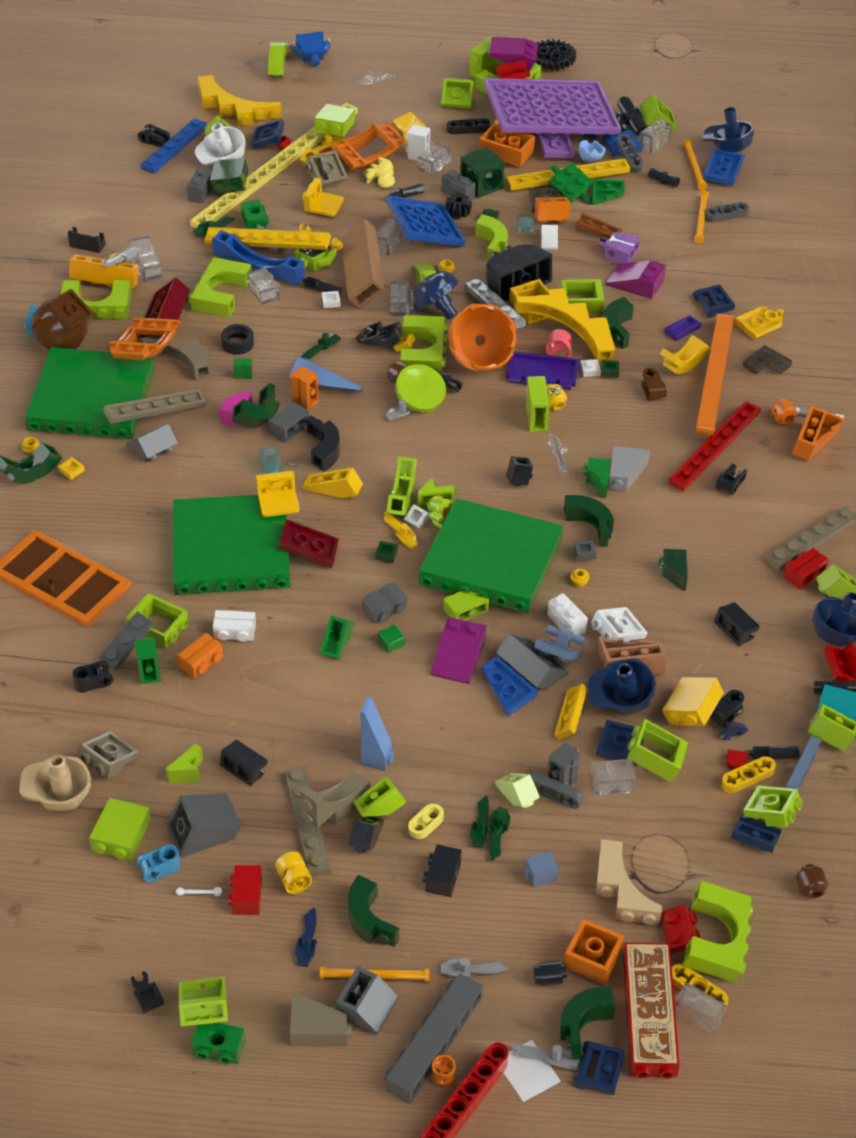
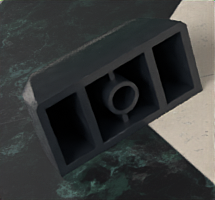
(516, 267)

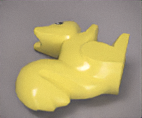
(382, 172)

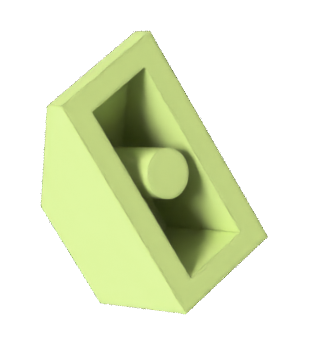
(518, 789)

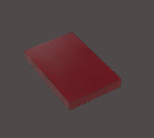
(308, 543)

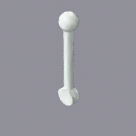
(217, 891)

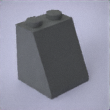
(202, 822)

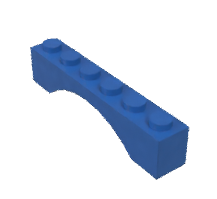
(231, 248)

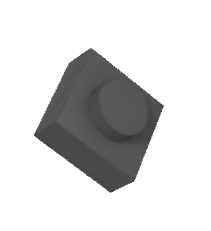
(584, 550)

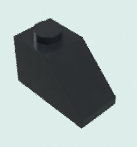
(365, 833)

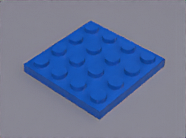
(425, 221)

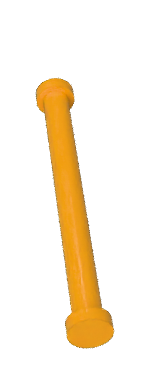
(702, 185)
(704, 195)
(383, 974)

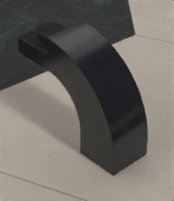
(328, 450)

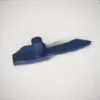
(306, 944)

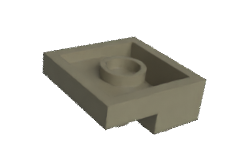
(327, 167)
(107, 754)

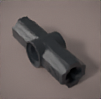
(631, 115)

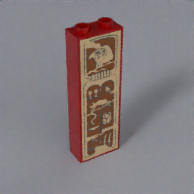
(650, 1010)

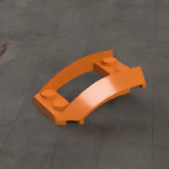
(347, 147)
(127, 345)

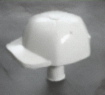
(220, 145)

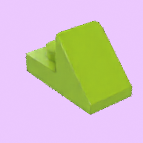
(429, 490)
(185, 767)

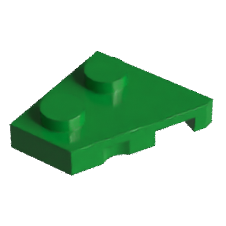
(607, 190)

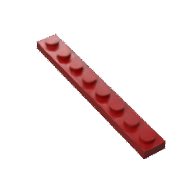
(714, 446)

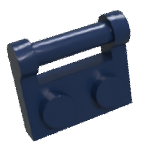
(717, 296)
(606, 1071)

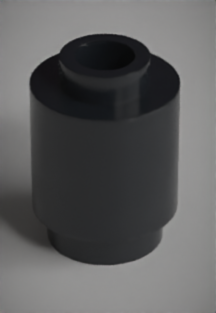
(549, 973)

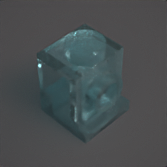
(271, 464)

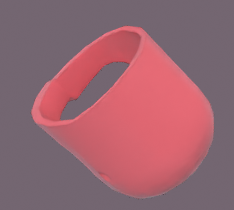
(558, 341)

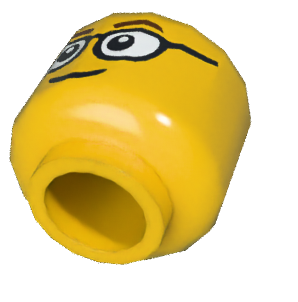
(556, 397)

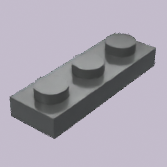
(124, 642)

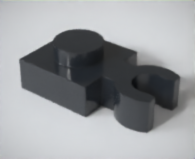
(147, 994)

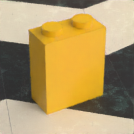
(693, 701)

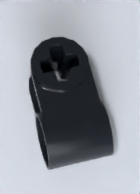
(91, 676)
(728, 708)

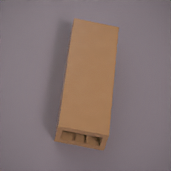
(362, 263)

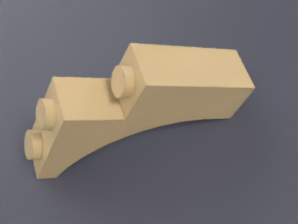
(614, 882)

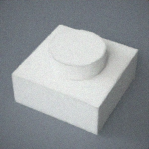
(331, 299)
(590, 368)

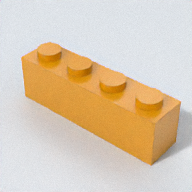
(92, 270)

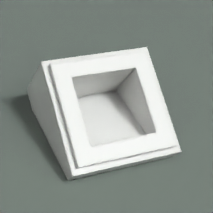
(417, 516)

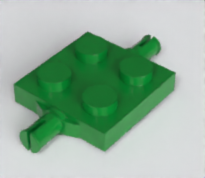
(571, 182)

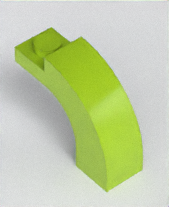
(276, 60)
(494, 231)
(402, 493)

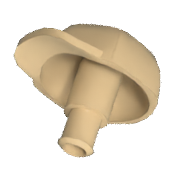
(56, 783)

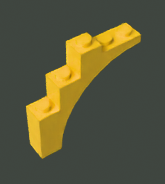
(229, 105)
(575, 316)

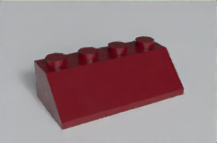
(168, 301)

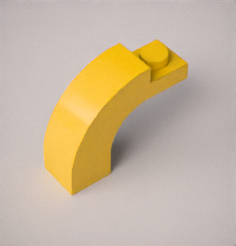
(687, 357)

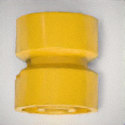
(293, 872)

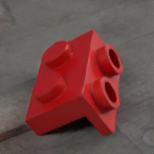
(513, 70)
(842, 662)
(679, 927)

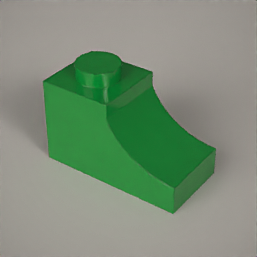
(598, 474)
(336, 636)

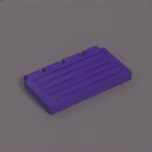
(554, 368)

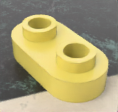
(424, 822)

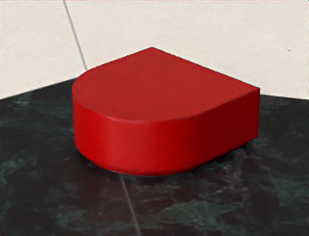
(736, 759)

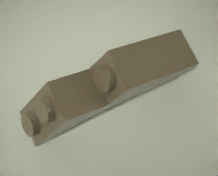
(188, 353)
(334, 802)

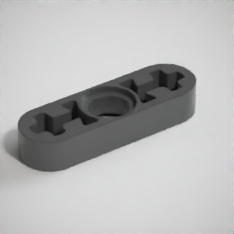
(636, 158)
(735, 210)
(564, 794)

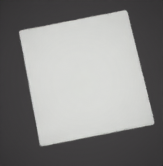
(529, 1075)

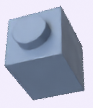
(541, 869)

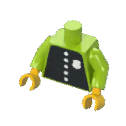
(315, 258)

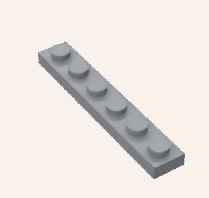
(487, 296)

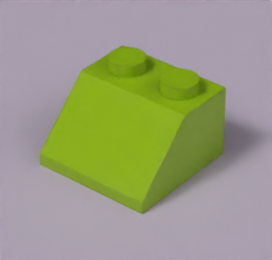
(654, 109)

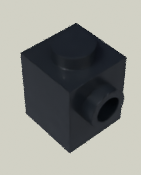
(519, 471)

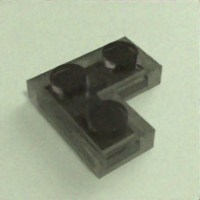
(767, 357)

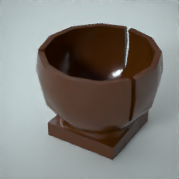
(61, 321)

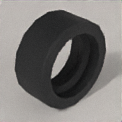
(237, 330)

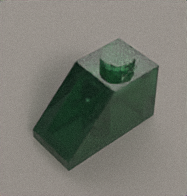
(674, 567)

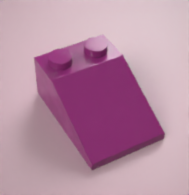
(513, 49)
(638, 277)
(459, 650)

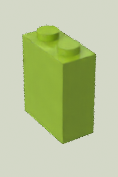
(481, 60)
(334, 120)
(537, 404)
(120, 829)

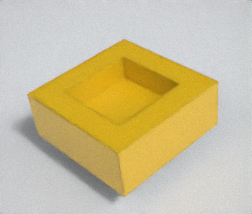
(405, 342)
(71, 468)

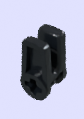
(153, 135)
(728, 481)

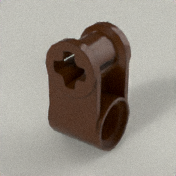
(653, 384)

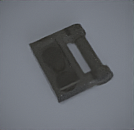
(540, 193)

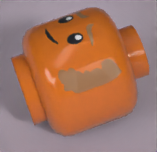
(783, 412)

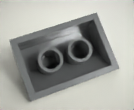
(538, 668)

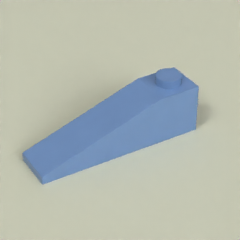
(325, 377)
(375, 741)

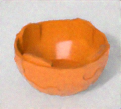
(493, 326)

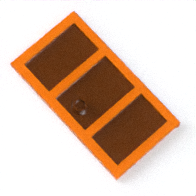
(61, 577)

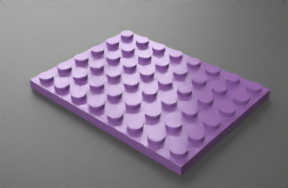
(551, 106)

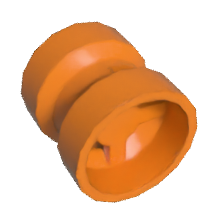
(440, 1066)

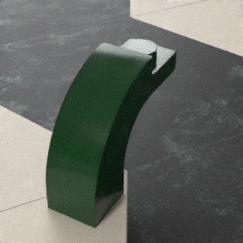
(617, 313)
(255, 415)
(33, 467)
(590, 511)
(365, 924)
(583, 1008)

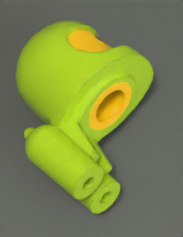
(438, 510)

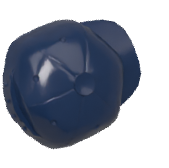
(730, 135)
(434, 290)
(836, 619)
(622, 686)

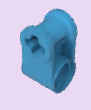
(159, 863)

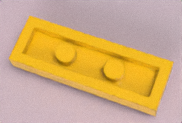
(570, 711)

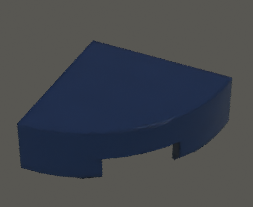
(733, 729)

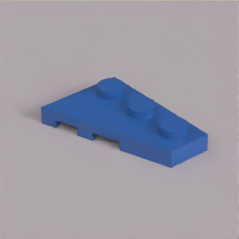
(508, 685)

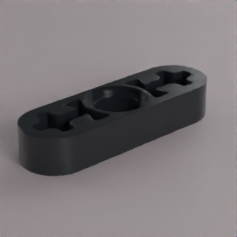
(461, 126)

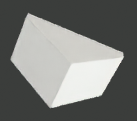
(549, 237)

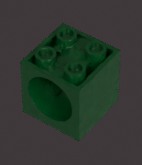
(484, 169)

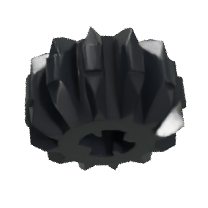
(458, 205)

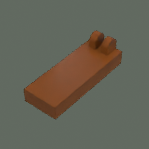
(596, 226)

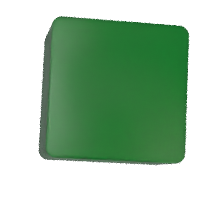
(242, 368)
(391, 638)

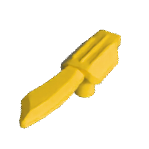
(326, 144)
(403, 532)

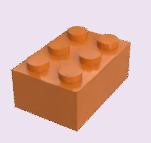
(510, 147)

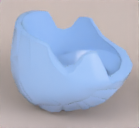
(591, 152)

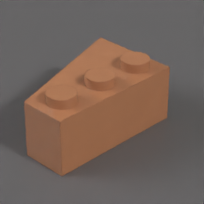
(648, 652)

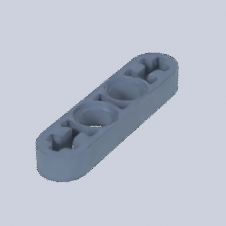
(804, 763)

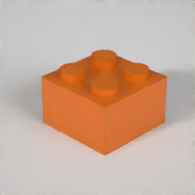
(594, 952)

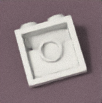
(618, 624)

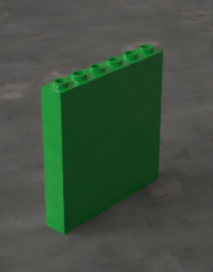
(77, 388)
(227, 546)
(491, 554)

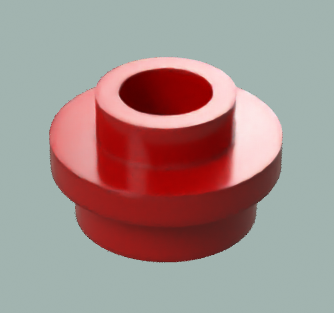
(285, 142)

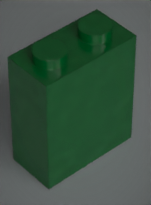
(229, 175)

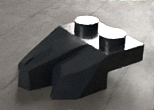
(380, 336)

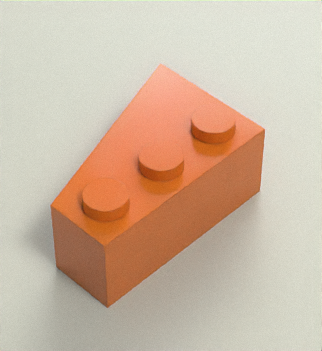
(816, 432)

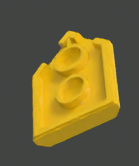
(759, 321)

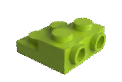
(457, 93)
(774, 805)

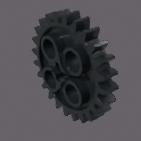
(555, 54)

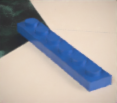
(173, 146)

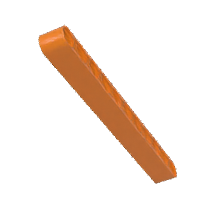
(715, 375)

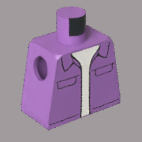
(620, 247)

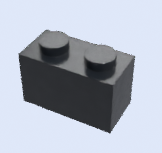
(443, 870)

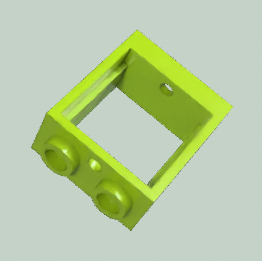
(586, 286)
(172, 612)
(662, 739)
(212, 996)

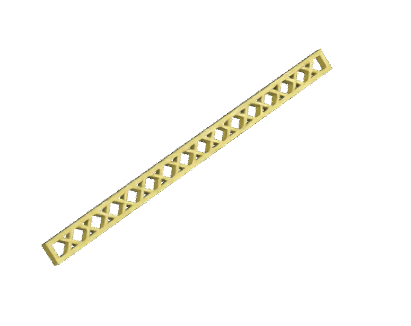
(261, 176)

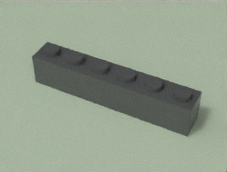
(434, 1037)

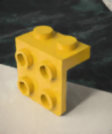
(321, 202)
(277, 493)

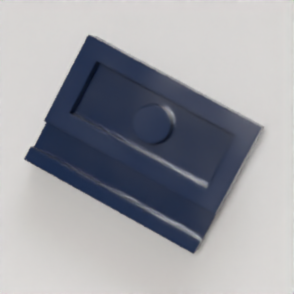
(756, 834)

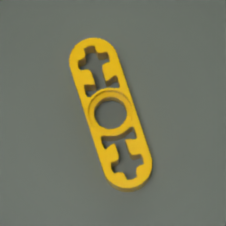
(744, 782)
(695, 978)

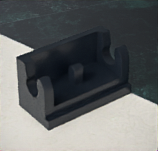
(85, 241)
(736, 623)
(243, 762)

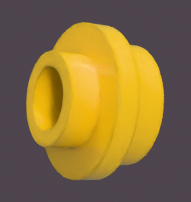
(446, 265)
(30, 444)
(579, 577)

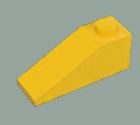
(336, 483)

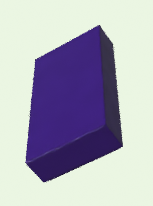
(682, 328)

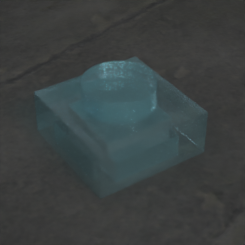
(525, 224)

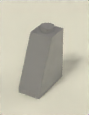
(626, 467)

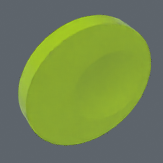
(420, 388)

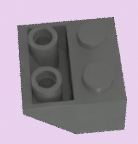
(366, 1000)

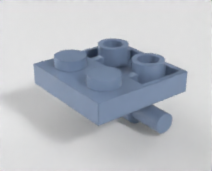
(561, 646)

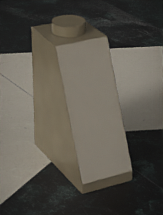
(317, 1024)

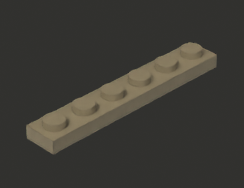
(154, 406)
(811, 537)
(310, 836)

